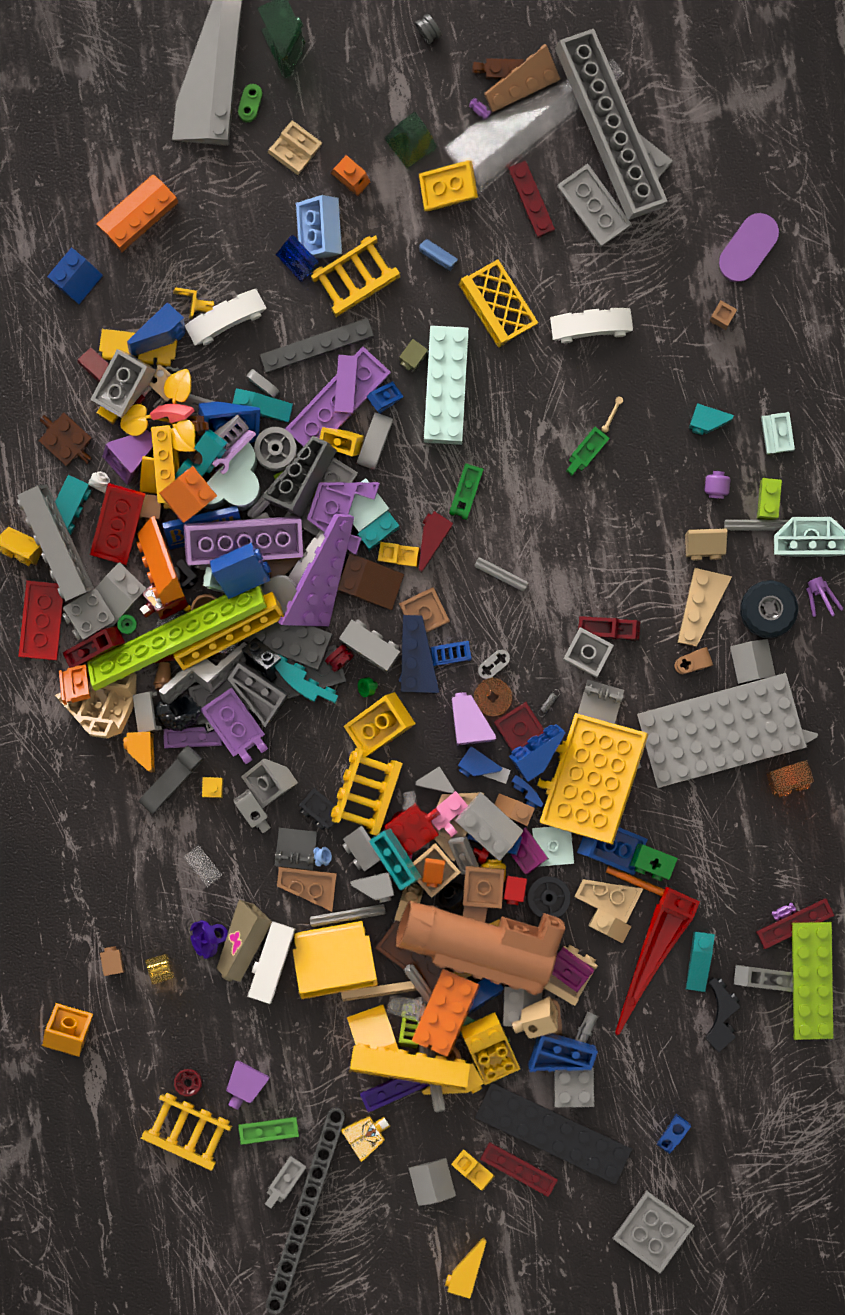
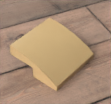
(295, 147)

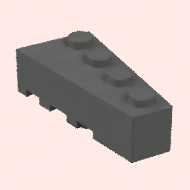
(301, 477)

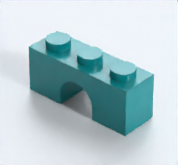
(210, 447)

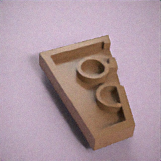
(309, 884)

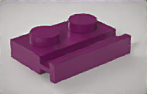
(529, 854)
(571, 969)

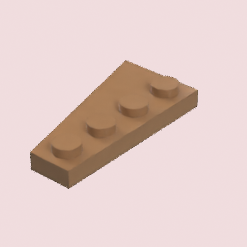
(529, 77)

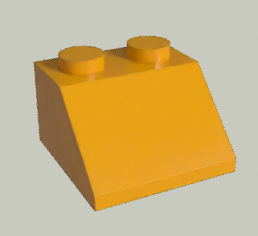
(141, 748)
(67, 1029)

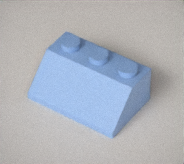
(319, 226)

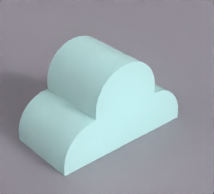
(239, 484)

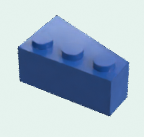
(561, 1053)

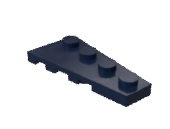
(417, 662)

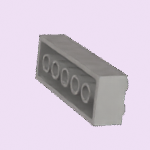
(55, 542)

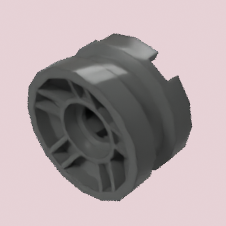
(428, 28)

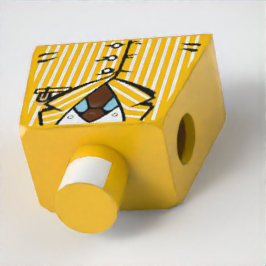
(365, 1135)

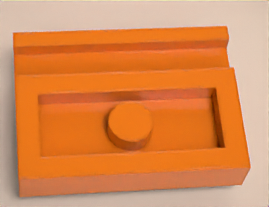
(74, 684)

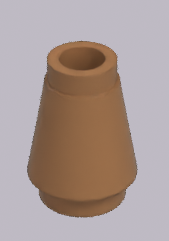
(163, 675)

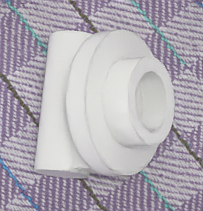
(99, 481)

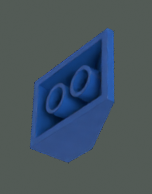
(158, 331)
(220, 413)
(616, 855)

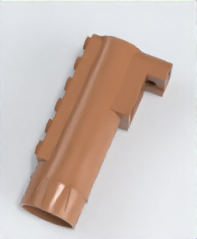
(503, 953)

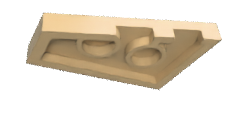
(610, 898)

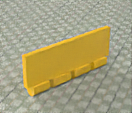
(113, 340)

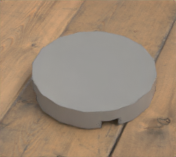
(283, 589)

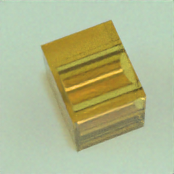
(159, 969)

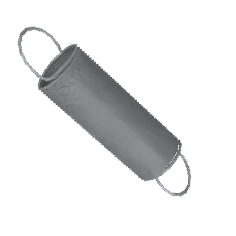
(549, 702)

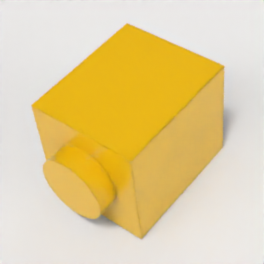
(212, 787)

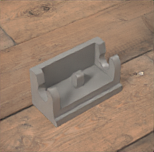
(145, 712)

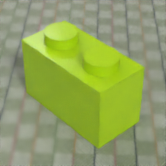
(769, 499)

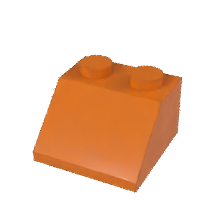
(187, 494)

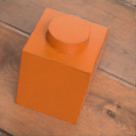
(433, 872)

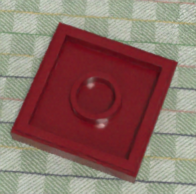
(519, 726)

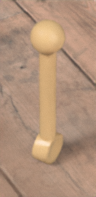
(619, 400)

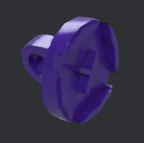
(204, 938)

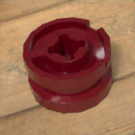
(339, 658)
(181, 1087)

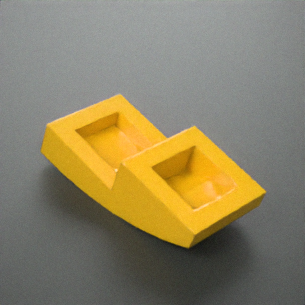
(399, 554)
(473, 1170)

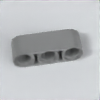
(375, 441)

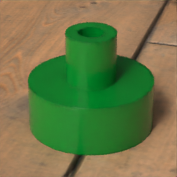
(123, 621)
(367, 687)

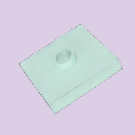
(555, 844)

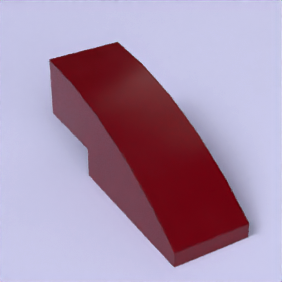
(611, 627)

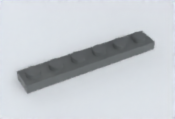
(316, 345)

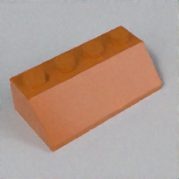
(137, 212)
(159, 562)

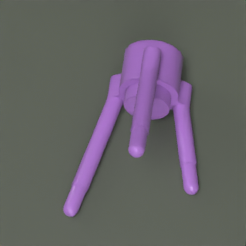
(818, 587)

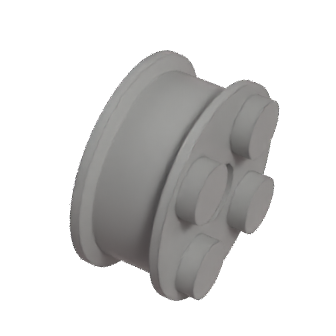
(272, 459)

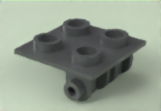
(295, 848)

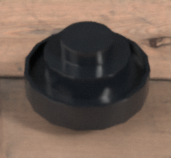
(451, 896)

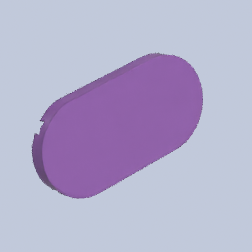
(748, 247)

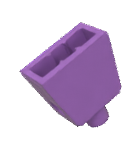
(245, 1084)

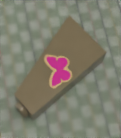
(243, 940)

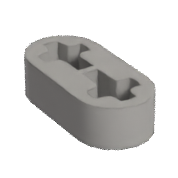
(262, 383)
(491, 660)

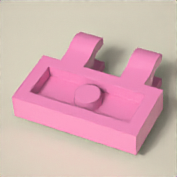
(449, 809)

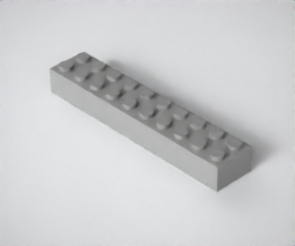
(610, 124)

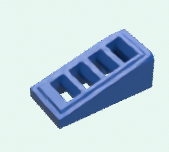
(457, 645)

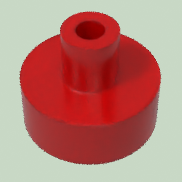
(482, 854)

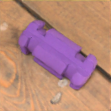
(479, 108)
(784, 911)

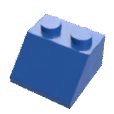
(75, 276)

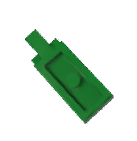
(587, 450)

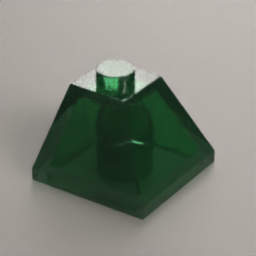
(410, 140)

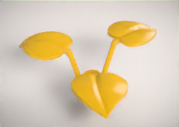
(183, 433)

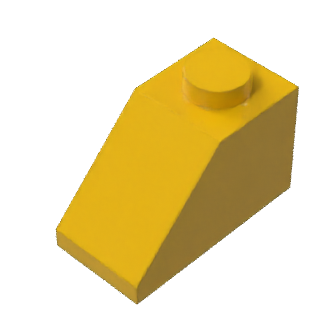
(343, 441)

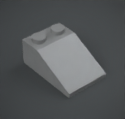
(122, 383)
(120, 591)

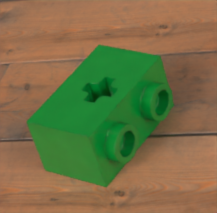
(664, 862)

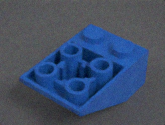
(536, 755)

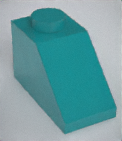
(708, 419)

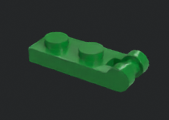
(466, 490)

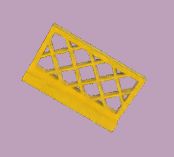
(482, 307)

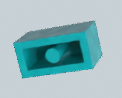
(378, 530)

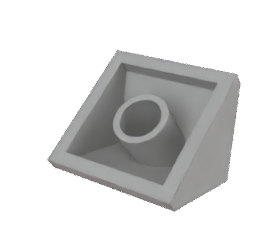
(588, 652)
(752, 661)
(432, 1182)

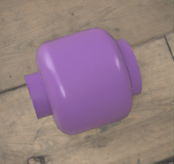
(717, 485)

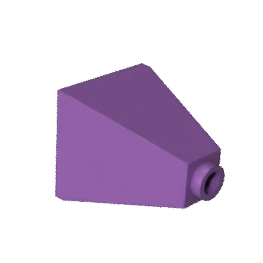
(126, 454)

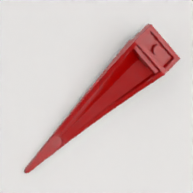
(666, 927)

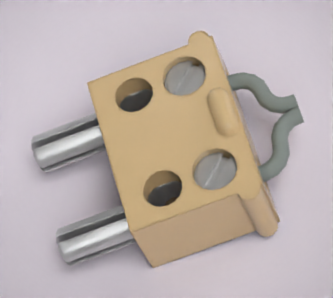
(161, 375)

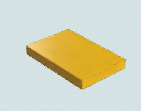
(448, 185)

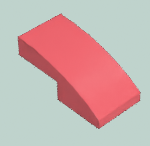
(175, 412)

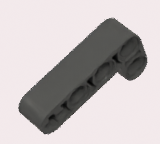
(171, 779)

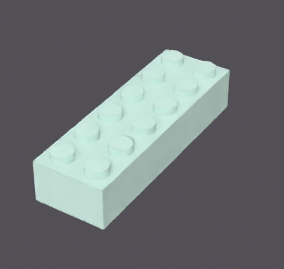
(446, 385)

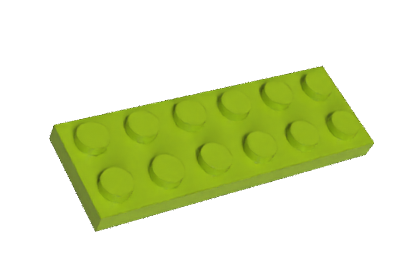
(812, 980)

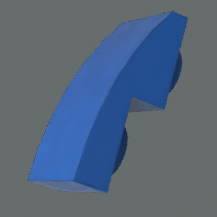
(532, 797)

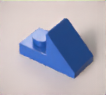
(384, 397)

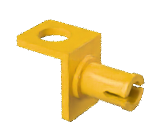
(196, 305)

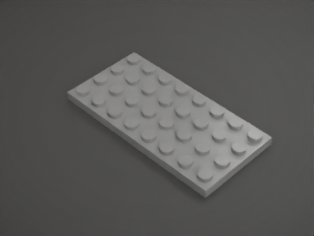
(722, 730)

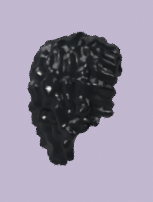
(178, 713)

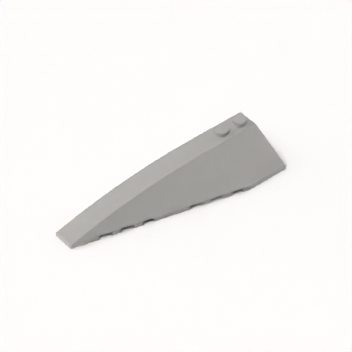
(207, 92)

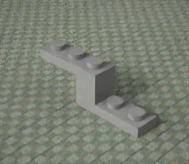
(203, 673)

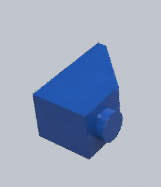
(477, 764)

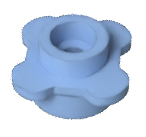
(322, 856)

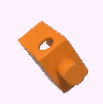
(350, 175)

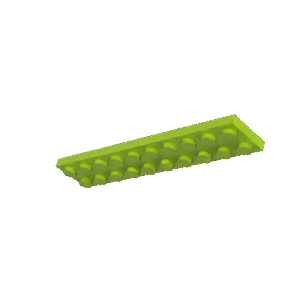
(173, 636)

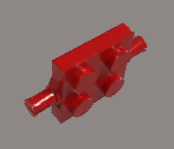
(414, 828)

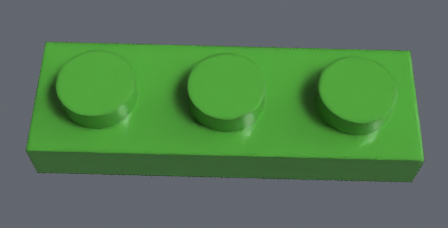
(268, 1130)

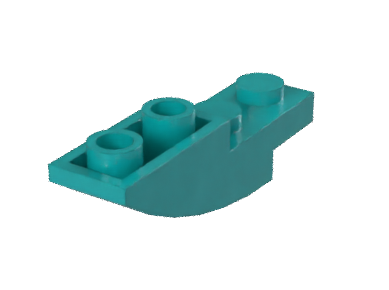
(296, 676)

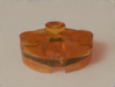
(499, 688)

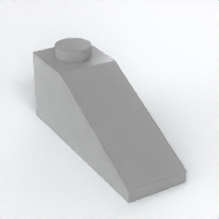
(763, 978)

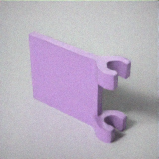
(232, 451)

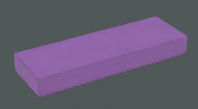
(345, 384)
(191, 736)

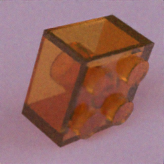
(790, 777)

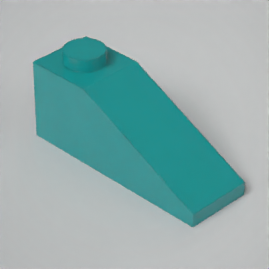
(269, 406)
(700, 961)

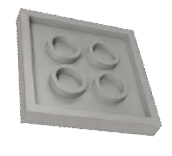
(653, 1231)

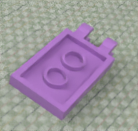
(234, 724)

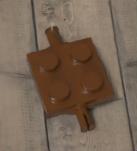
(65, 439)

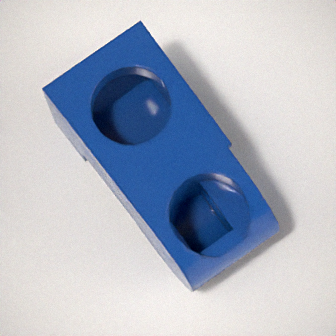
(673, 1133)

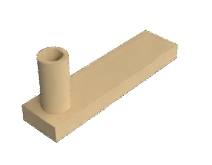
(378, 991)

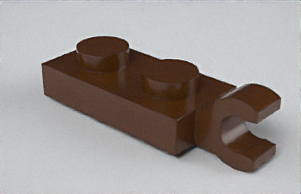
(496, 67)
(199, 424)

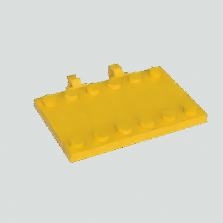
(593, 778)

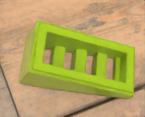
(405, 1042)

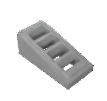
(232, 438)

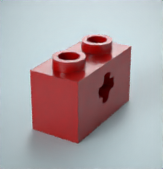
(514, 890)

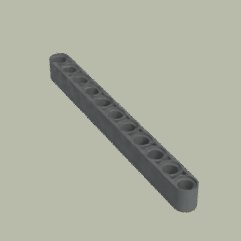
(299, 1218)

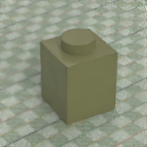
(413, 355)

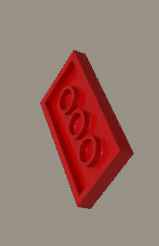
(117, 524)
(41, 621)

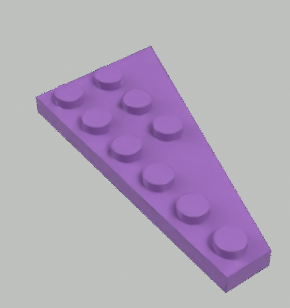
(321, 578)

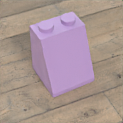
(469, 721)

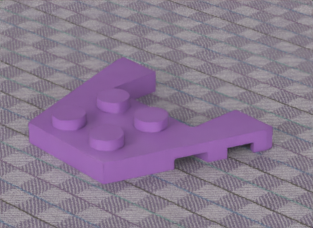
(337, 499)

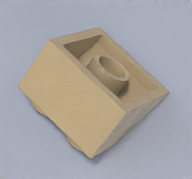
(706, 543)

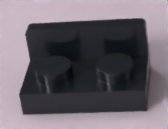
(261, 658)

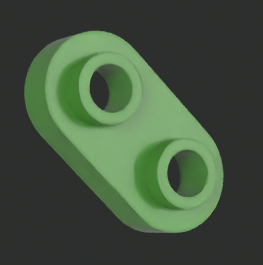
(250, 102)

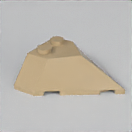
(107, 709)

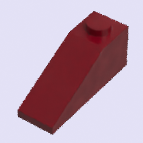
(434, 533)
(94, 646)

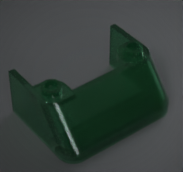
(282, 34)

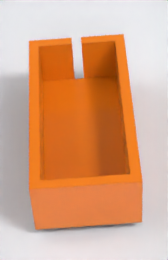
(446, 1013)

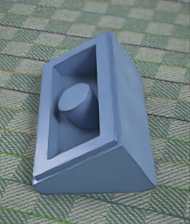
(437, 254)

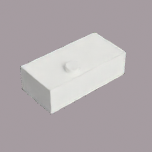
(271, 962)

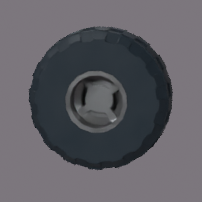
(769, 609)

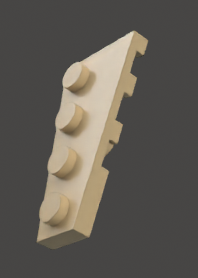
(702, 600)

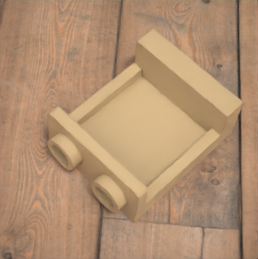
(562, 990)

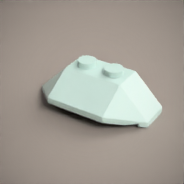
(810, 538)

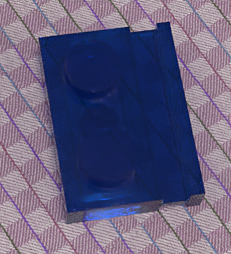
(297, 258)

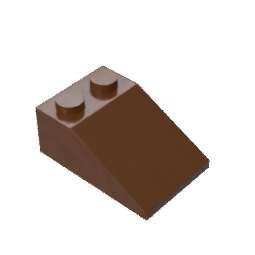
(370, 582)

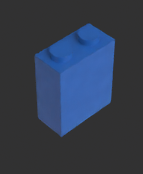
(240, 570)

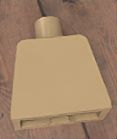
(538, 1019)

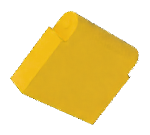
(333, 960)

